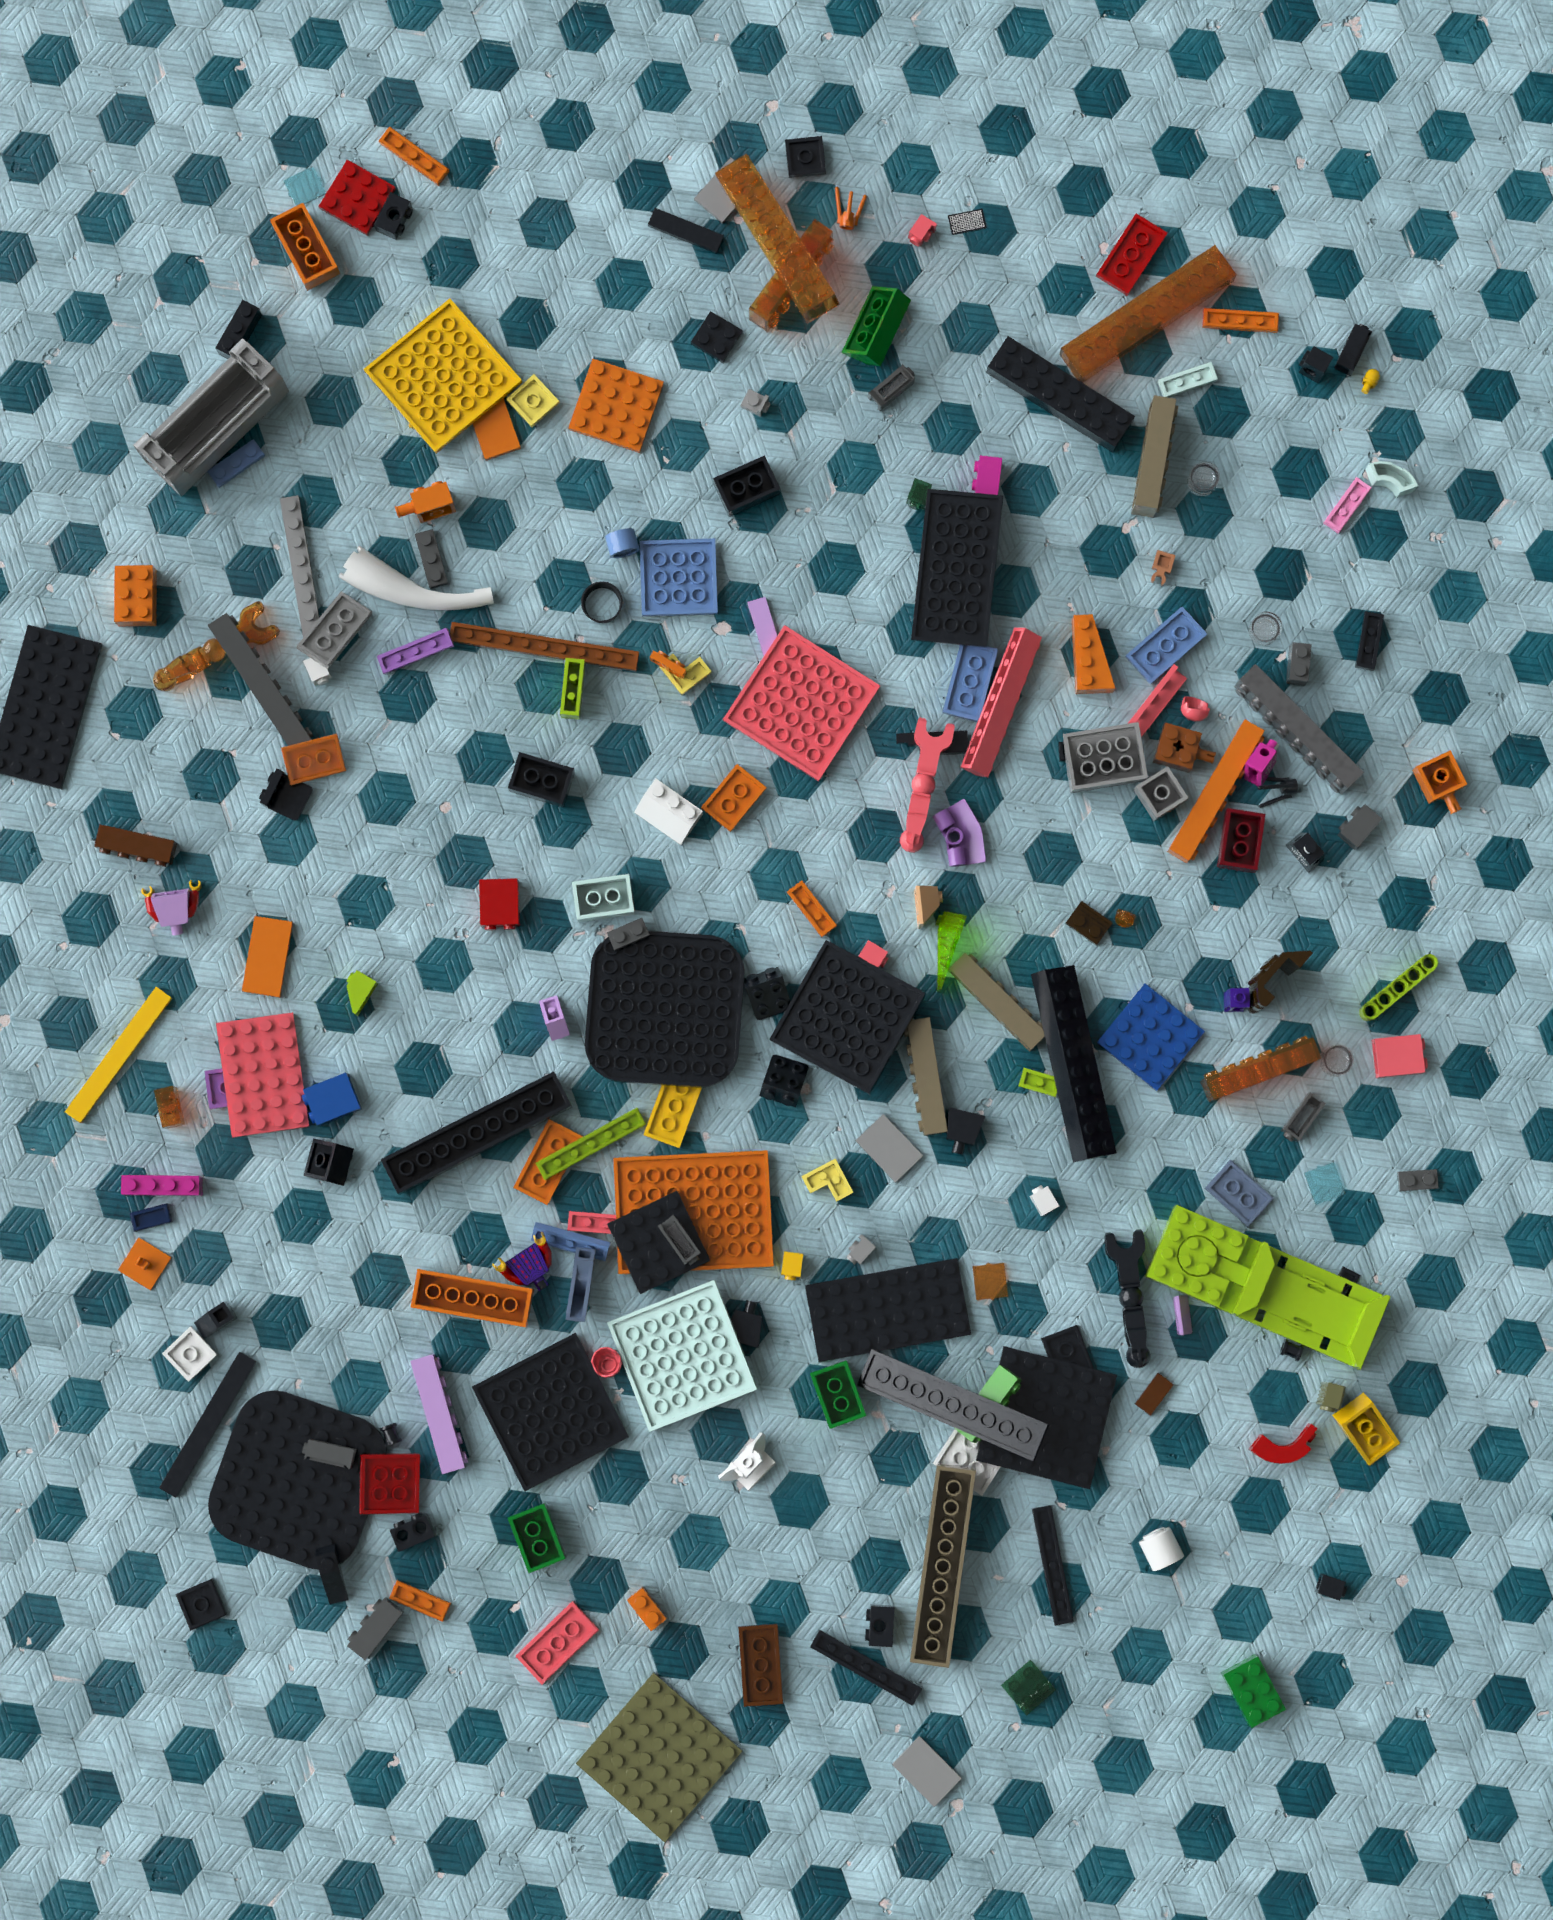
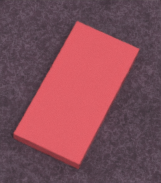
(557, 1642)

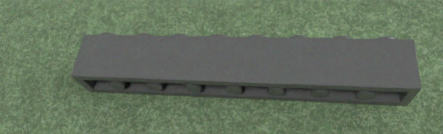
(258, 680)

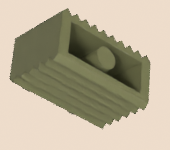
(1330, 1396)

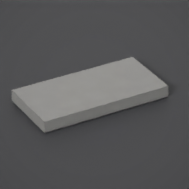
(334, 630)

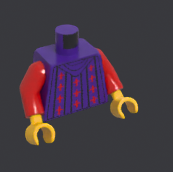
(528, 1265)

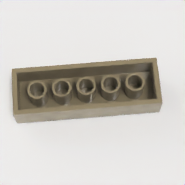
(1153, 456)

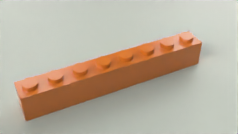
(1214, 793)

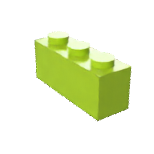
(572, 688)

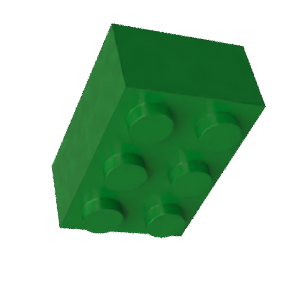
(837, 1394)
(537, 1537)
(1253, 1691)

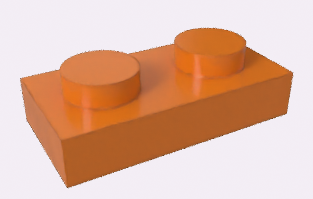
(673, 667)

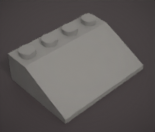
(1104, 757)

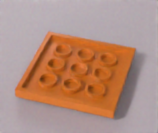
(616, 405)

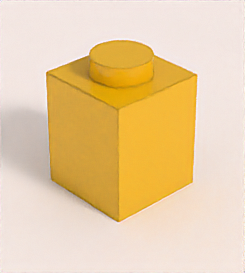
(791, 1265)

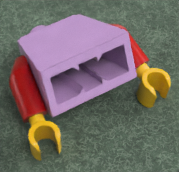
(172, 907)

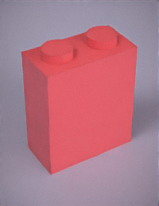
(1399, 1056)

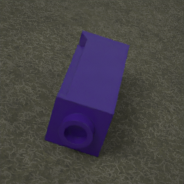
(1236, 999)

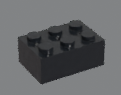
(746, 486)
(541, 780)

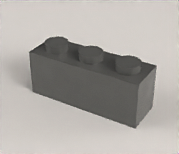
(374, 1628)

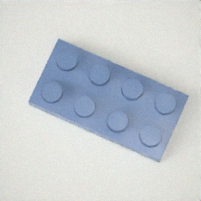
(1166, 645)
(970, 682)

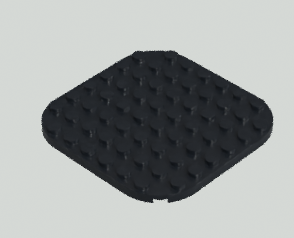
(665, 1010)
(277, 1498)

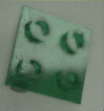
(1028, 1687)

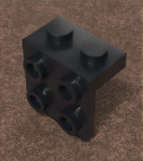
(283, 797)
(767, 993)
(784, 1080)

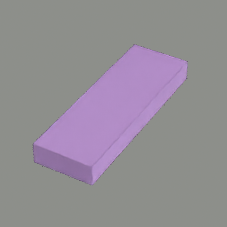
(763, 623)

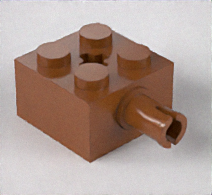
(1188, 742)

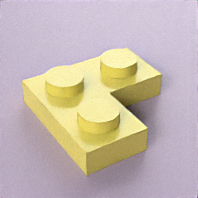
(695, 673)
(830, 1175)

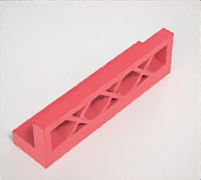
(1158, 699)

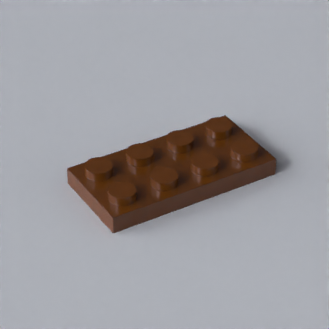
(760, 1665)

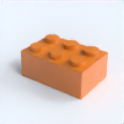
(135, 595)

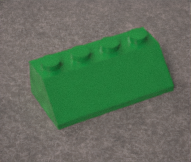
(876, 325)

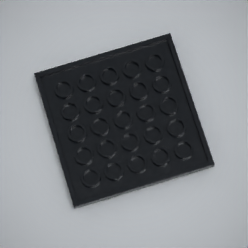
(847, 1017)
(1072, 1403)
(550, 1412)

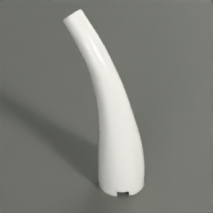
(382, 581)

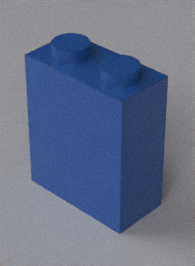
(331, 1099)

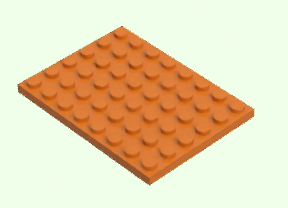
(722, 1194)

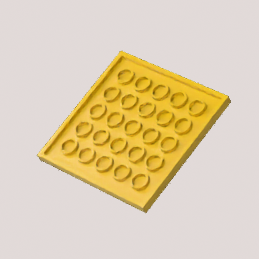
(443, 375)

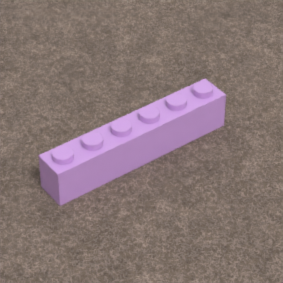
(438, 1413)

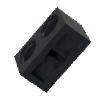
(414, 1536)

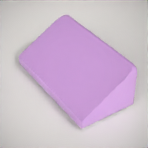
(1182, 1315)

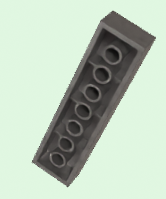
(1298, 730)

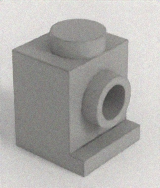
(860, 1250)

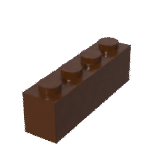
(136, 845)

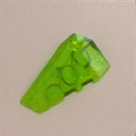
(948, 934)

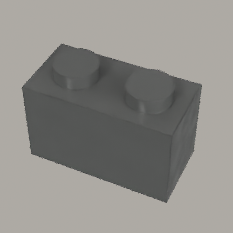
(1298, 664)
(1359, 827)

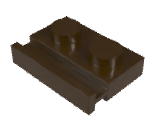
(1088, 923)

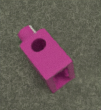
(1261, 762)

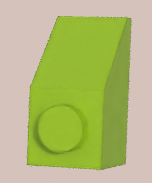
(359, 990)

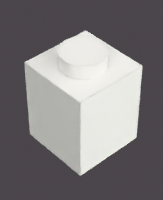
(317, 673)
(1043, 1200)

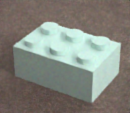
(603, 898)

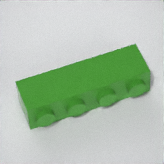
(999, 1389)

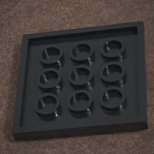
(647, 1250)

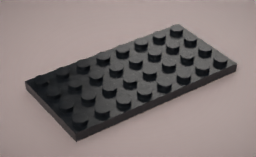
(957, 568)
(46, 705)
(888, 1309)

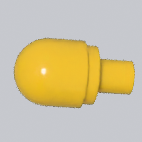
(1370, 380)

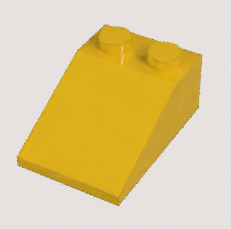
(1366, 1428)

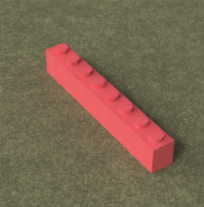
(1001, 702)

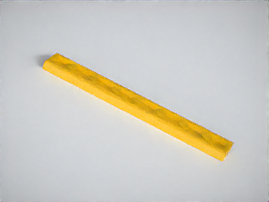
(118, 1055)

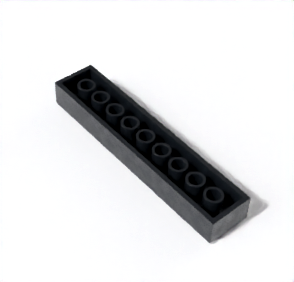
(1073, 1063)
(476, 1133)

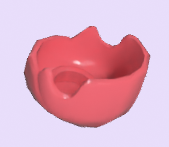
(1194, 709)
(606, 1362)

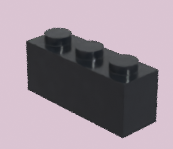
(239, 327)

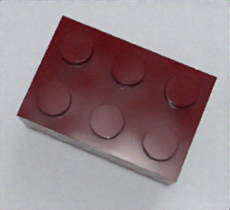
(1241, 840)

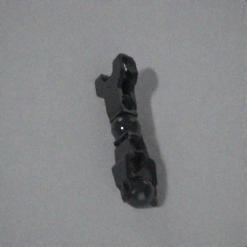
(1130, 1295)

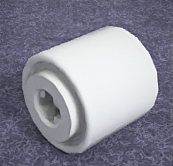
(1161, 1548)

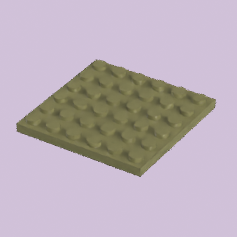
(659, 1757)

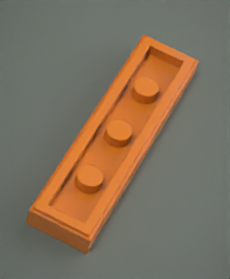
(414, 156)
(1240, 320)

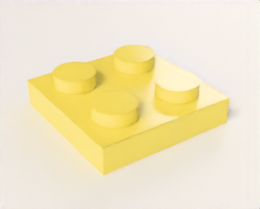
(532, 400)

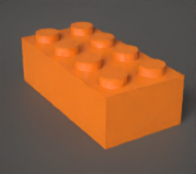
(305, 246)

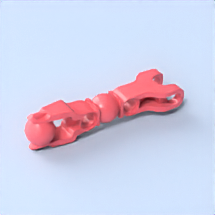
(923, 783)

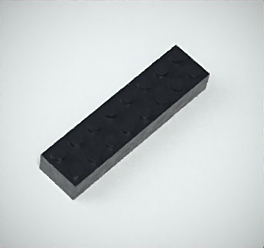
(1060, 394)

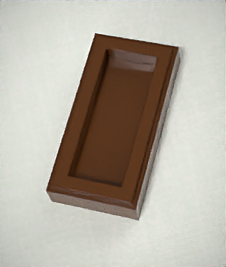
(1153, 1394)

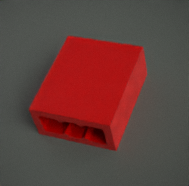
(499, 903)

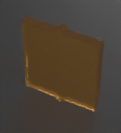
(990, 1281)

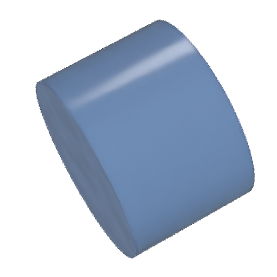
(622, 543)

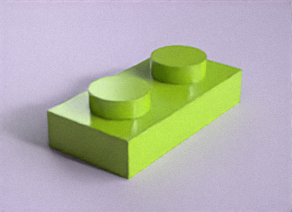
(1038, 1082)

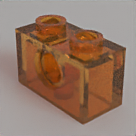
(169, 1107)

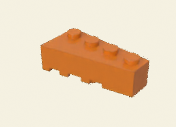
(1090, 663)

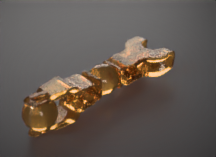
(198, 659)

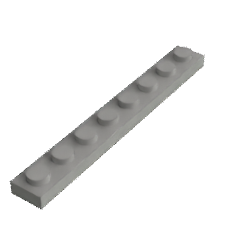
(300, 562)

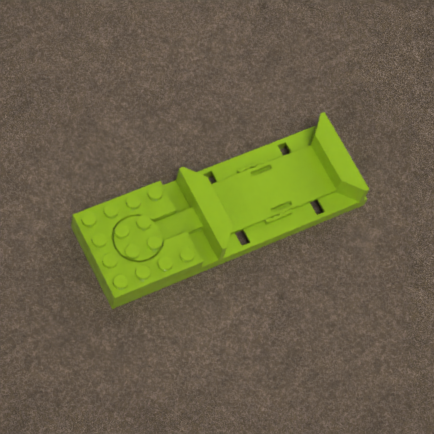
(1243, 1275)

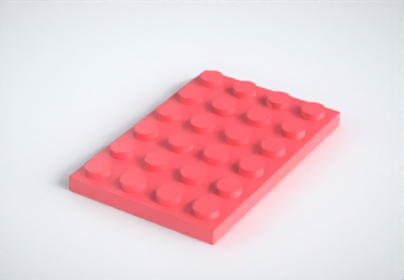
(262, 1075)

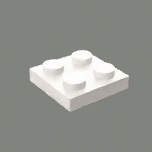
(189, 1354)

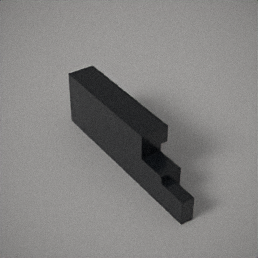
(958, 746)

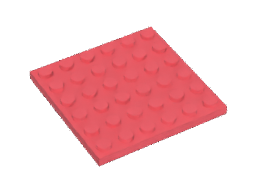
(801, 703)

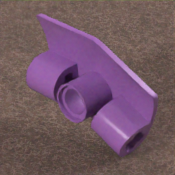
(961, 820)

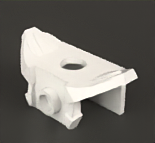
(750, 1464)

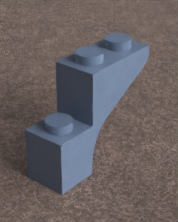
(580, 1284)

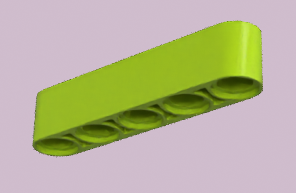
(1406, 983)

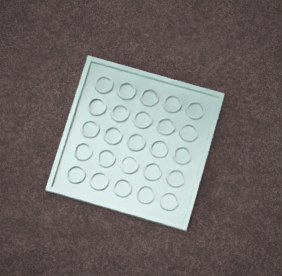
(682, 1355)

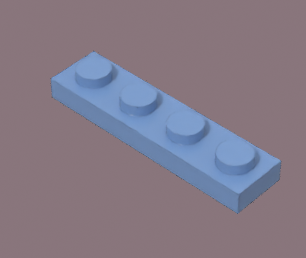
(570, 1241)

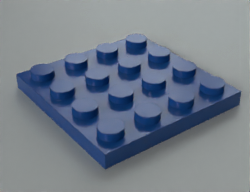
(1150, 1037)

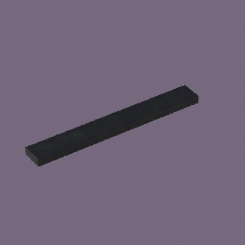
(207, 1424)

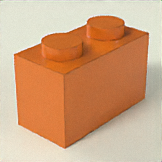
(647, 1608)

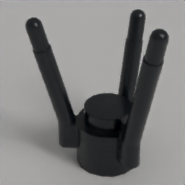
(1286, 786)

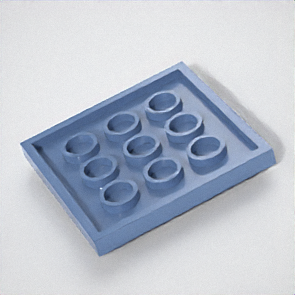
(678, 577)

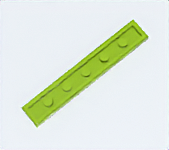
(590, 1143)

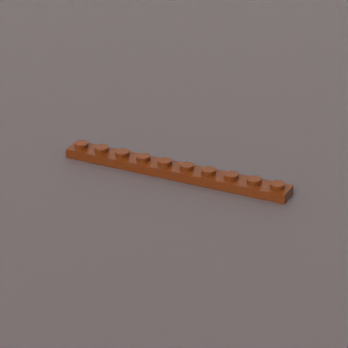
(544, 646)

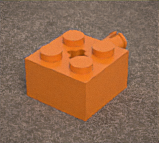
(429, 502)
(1441, 788)

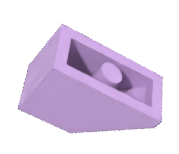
(554, 1018)

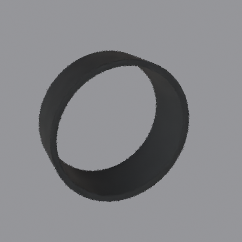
(597, 585)

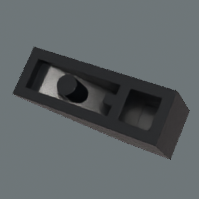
(331, 1574)

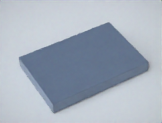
(1239, 1193)

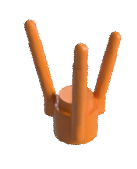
(847, 220)

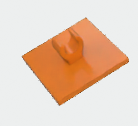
(144, 1263)

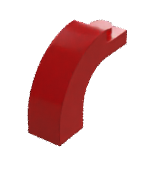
(1270, 1452)

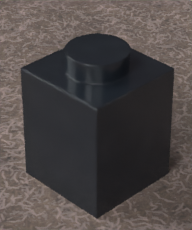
(1330, 1587)

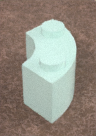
(1392, 477)

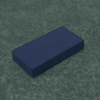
(151, 1217)

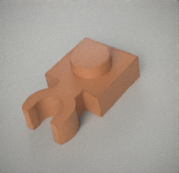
(1162, 564)

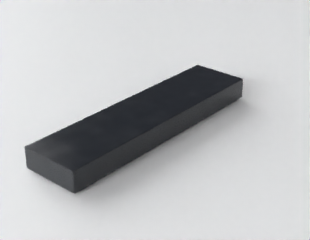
(685, 230)

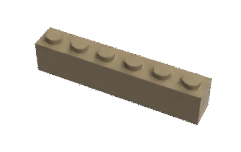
(997, 1001)
(926, 1077)

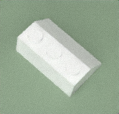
(668, 811)

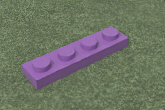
(415, 651)

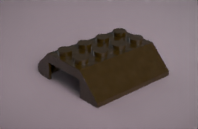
(1287, 962)

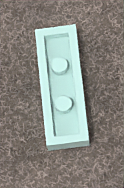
(1187, 380)

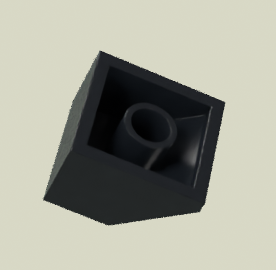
(328, 1162)

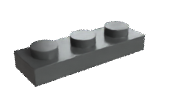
(431, 559)

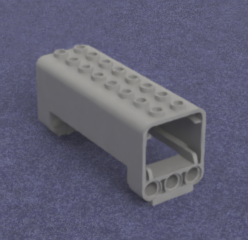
(213, 418)

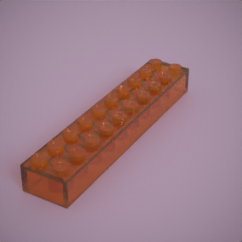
(777, 238)
(1147, 314)

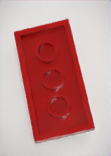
(1131, 254)

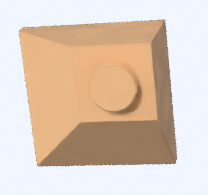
(926, 902)

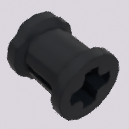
(1292, 1350)
(390, 1434)

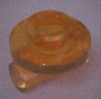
(1124, 918)

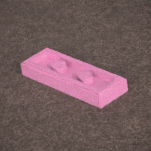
(1347, 505)

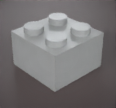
(1160, 793)

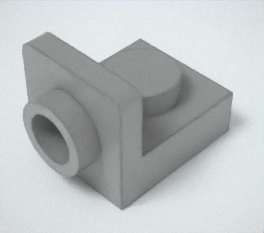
(755, 403)

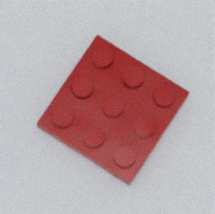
(356, 197)
(389, 1483)

